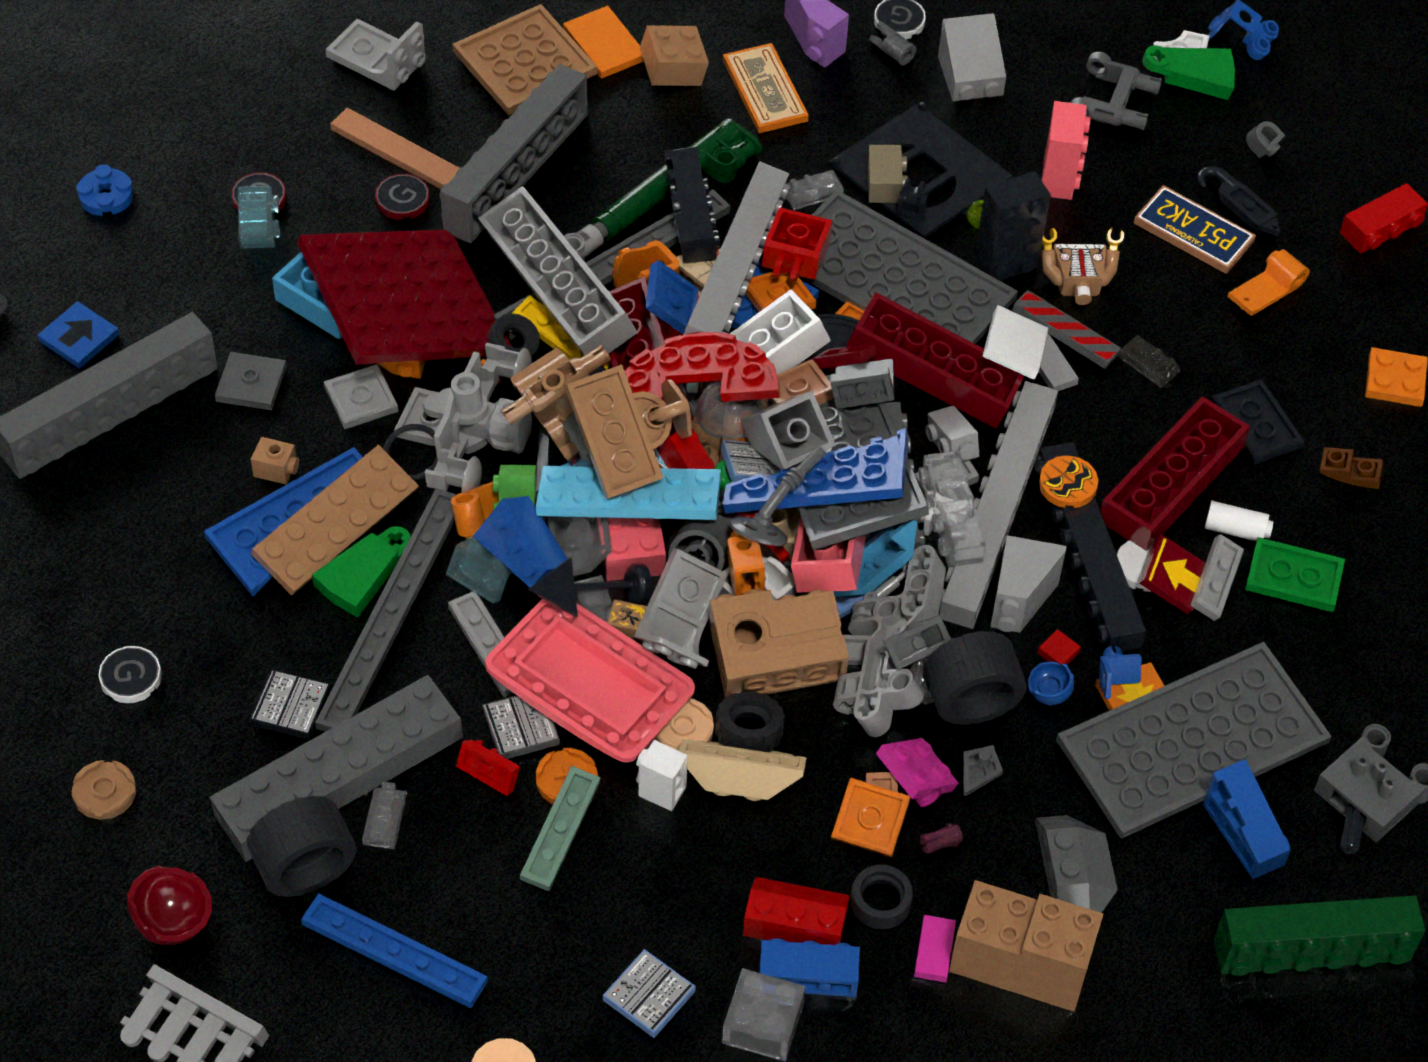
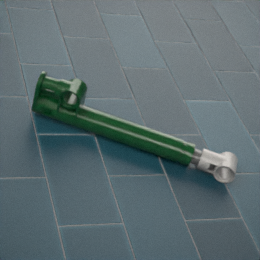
(720, 156)

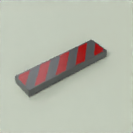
(1067, 329)

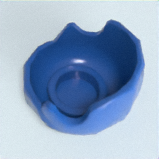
(1051, 683)

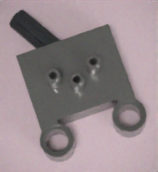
(1370, 789)

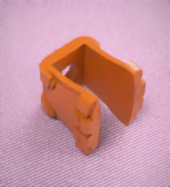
(636, 262)

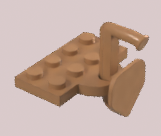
(621, 428)

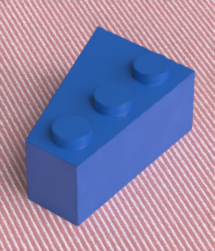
(521, 539)
(1246, 819)

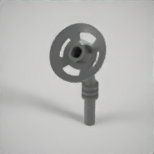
(760, 524)

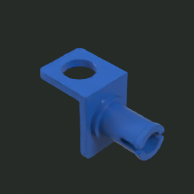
(1118, 669)

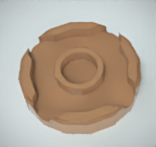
(103, 789)

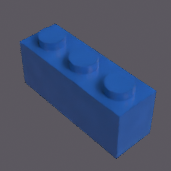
(817, 966)

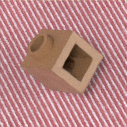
(274, 460)

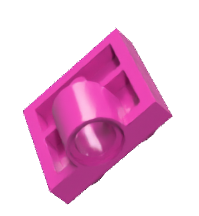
(917, 770)

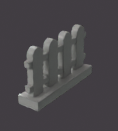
(182, 1015)

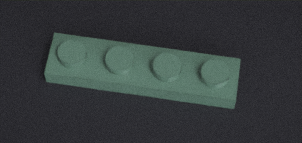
(560, 828)

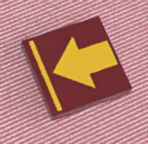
(1172, 573)

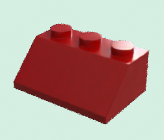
(794, 913)

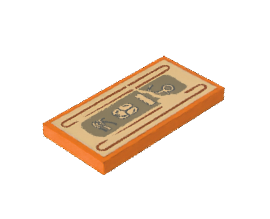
(765, 88)

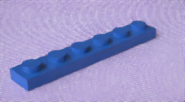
(394, 950)

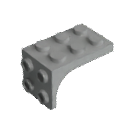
(378, 53)
(680, 609)

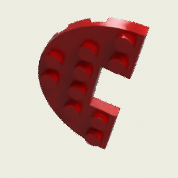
(704, 358)

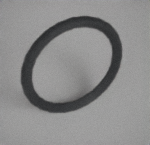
(406, 428)

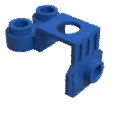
(1258, 34)

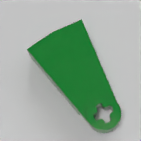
(1196, 69)
(361, 570)

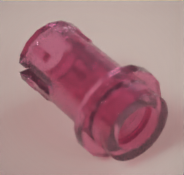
(942, 838)

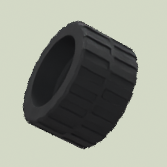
(974, 678)
(301, 846)

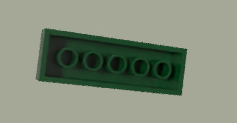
(1318, 935)

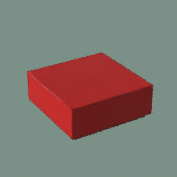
(1059, 648)

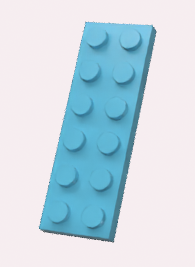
(678, 495)

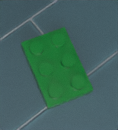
(1295, 574)

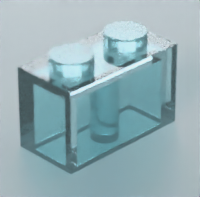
(256, 217)

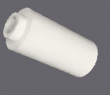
(1238, 521)

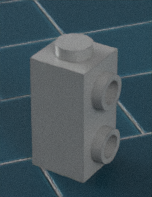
(952, 433)

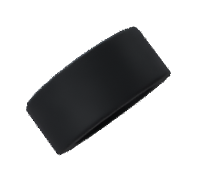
(881, 875)

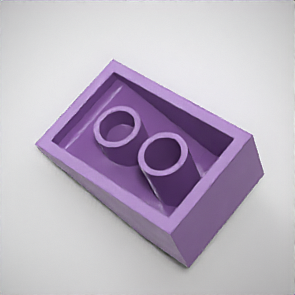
(818, 28)

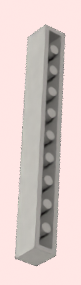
(739, 251)
(1000, 500)

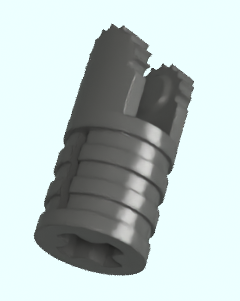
(894, 44)

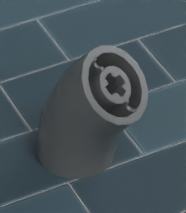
(705, 539)

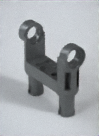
(1127, 80)

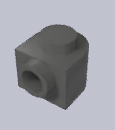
(1264, 139)

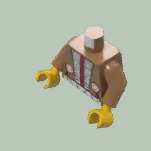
(1080, 268)

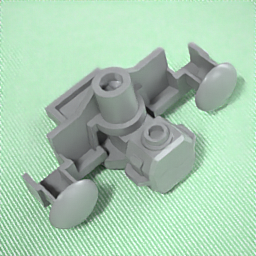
(469, 419)

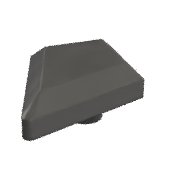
(980, 768)

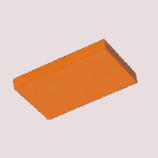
(605, 41)

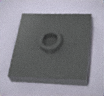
(250, 381)

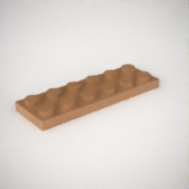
(334, 519)

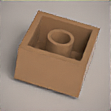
(674, 55)

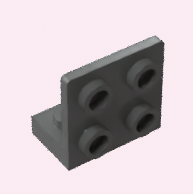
(863, 383)

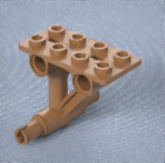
(546, 396)

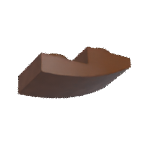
(1344, 467)

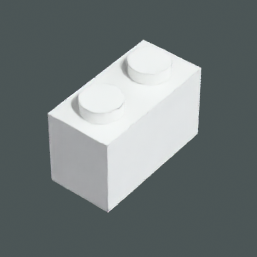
(662, 774)

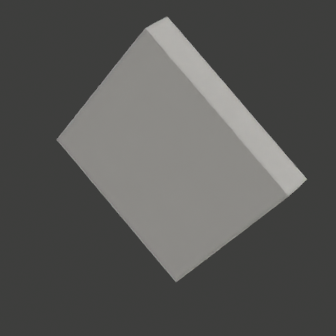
(361, 396)

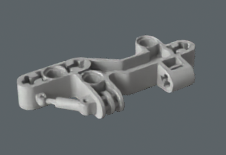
(879, 686)

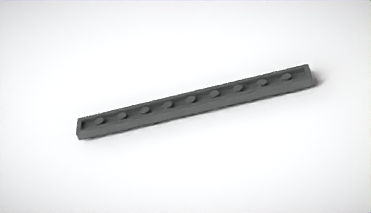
(602, 265)
(389, 613)

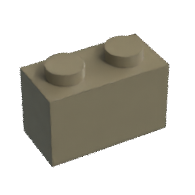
(885, 173)

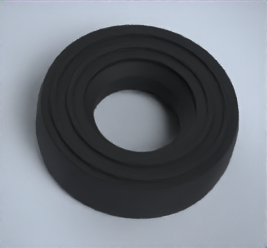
(517, 323)

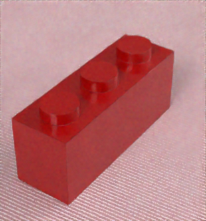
(1384, 218)

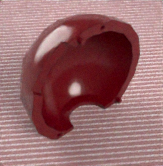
(169, 905)

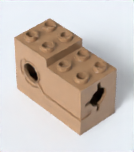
(778, 642)
(1026, 944)

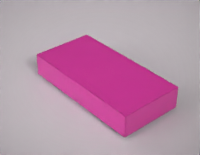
(935, 948)

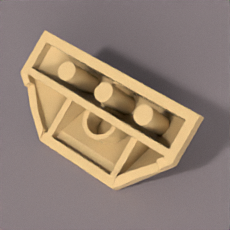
(740, 770)

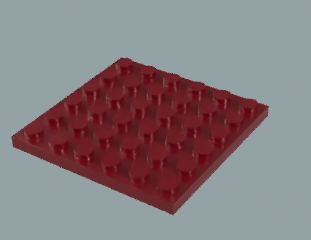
(400, 294)

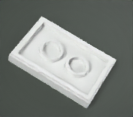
(1015, 342)

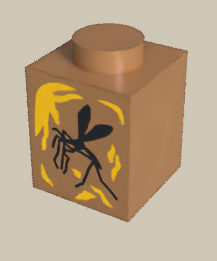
(626, 618)

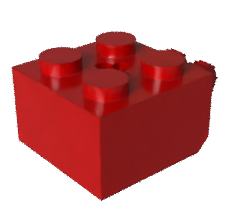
(796, 244)

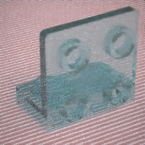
(478, 570)

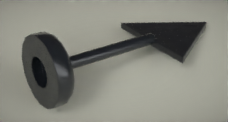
(560, 589)

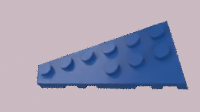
(839, 477)
(245, 529)

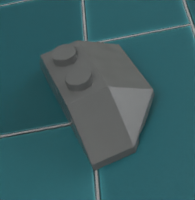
(1076, 862)

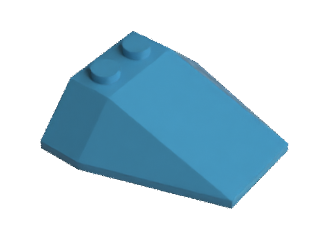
(883, 555)

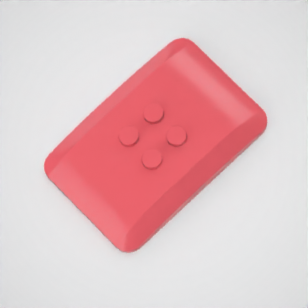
(590, 679)

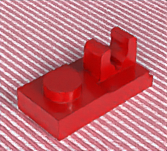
(488, 766)

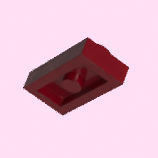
(845, 356)

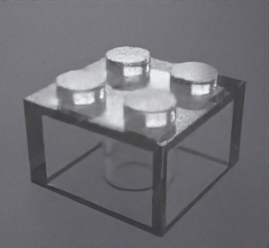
(763, 1014)

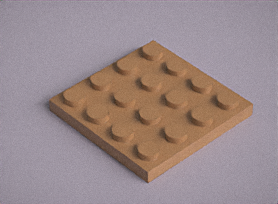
(519, 54)

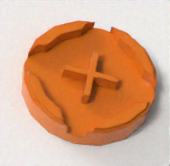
(555, 767)

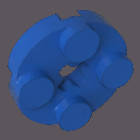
(105, 179)

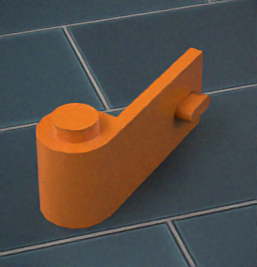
(1279, 279)
(473, 508)

